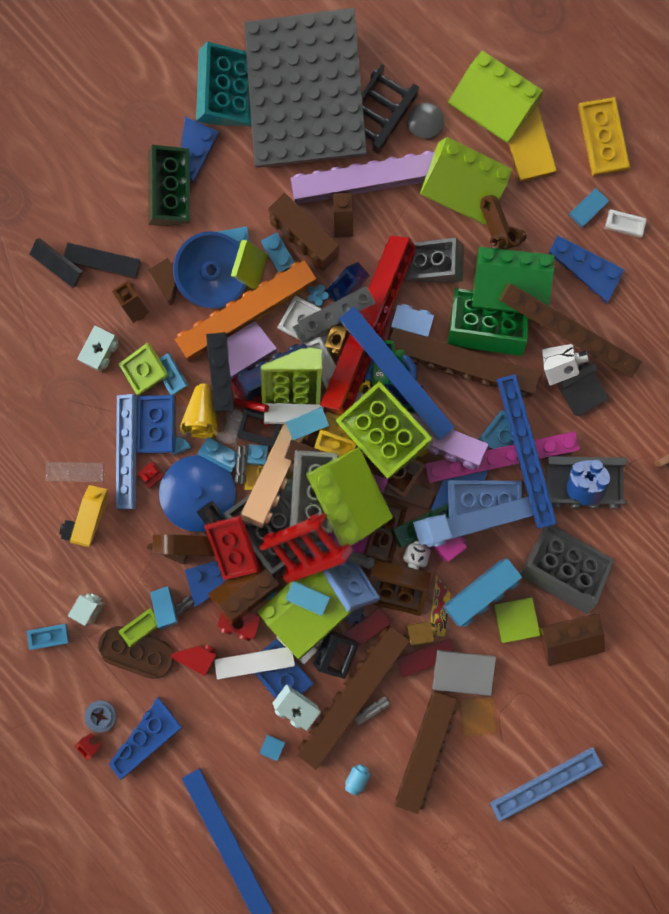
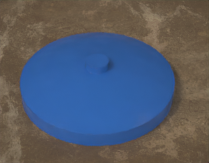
(205, 268)
(190, 486)

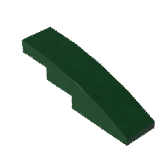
(406, 532)

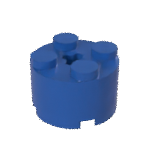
(588, 482)

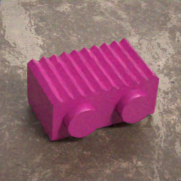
(451, 548)

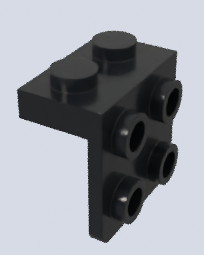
(583, 390)

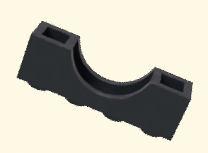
(220, 372)

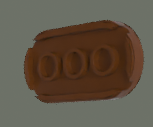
(146, 658)

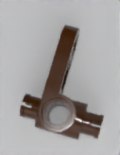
(501, 234)

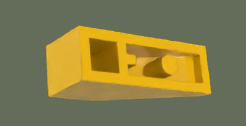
(89, 515)

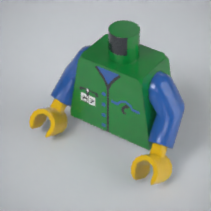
(375, 375)

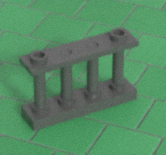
(328, 316)

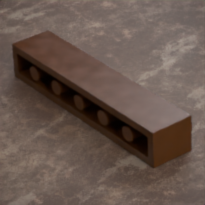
(425, 752)

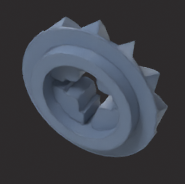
(92, 720)

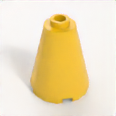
(200, 414)

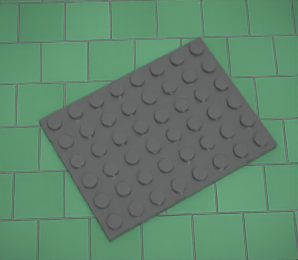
(305, 88)

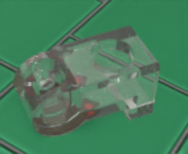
(231, 428)

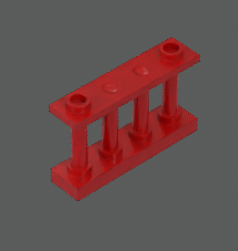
(308, 565)

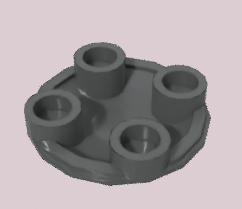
(425, 120)

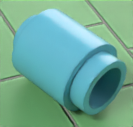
(357, 779)

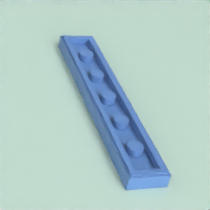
(126, 451)
(489, 517)
(546, 784)

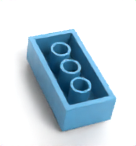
(481, 592)

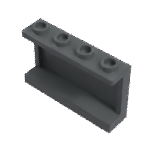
(558, 473)

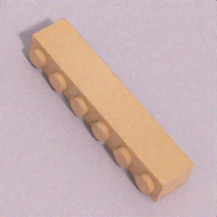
(270, 481)

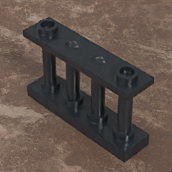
(398, 110)

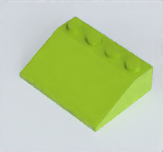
(495, 97)
(462, 178)
(293, 378)
(384, 430)
(349, 497)
(298, 626)

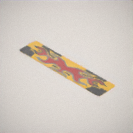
(438, 614)

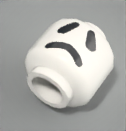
(416, 555)

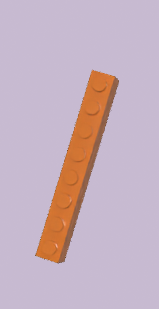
(248, 308)

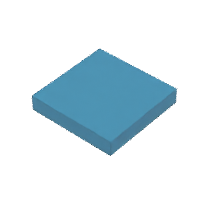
(498, 432)

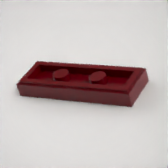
(365, 629)
(422, 658)

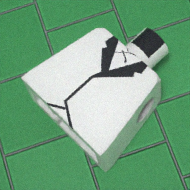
(562, 362)

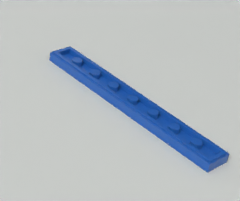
(396, 373)
(526, 451)
(226, 843)

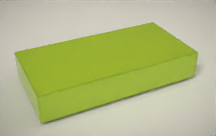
(139, 628)

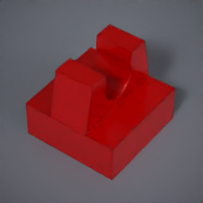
(150, 475)
(85, 748)

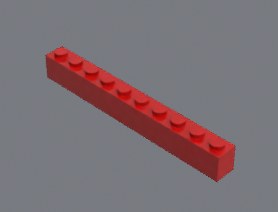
(384, 289)

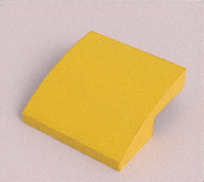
(334, 438)

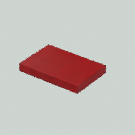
(232, 548)

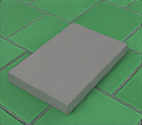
(464, 672)

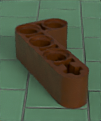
(181, 545)

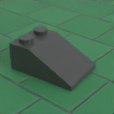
(437, 261)

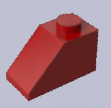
(197, 658)

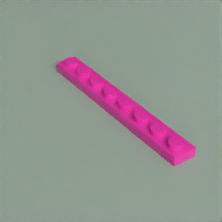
(502, 457)

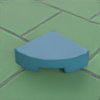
(181, 445)

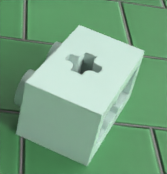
(98, 339)
(86, 609)
(290, 699)

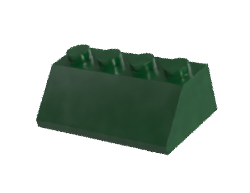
(168, 186)

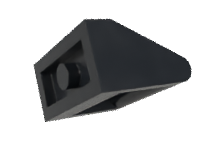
(242, 434)
(327, 650)

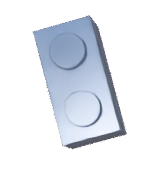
(412, 320)
(432, 530)

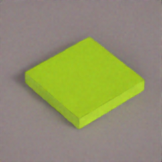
(249, 264)
(143, 369)
(516, 620)

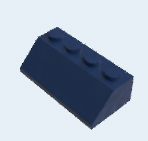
(250, 381)

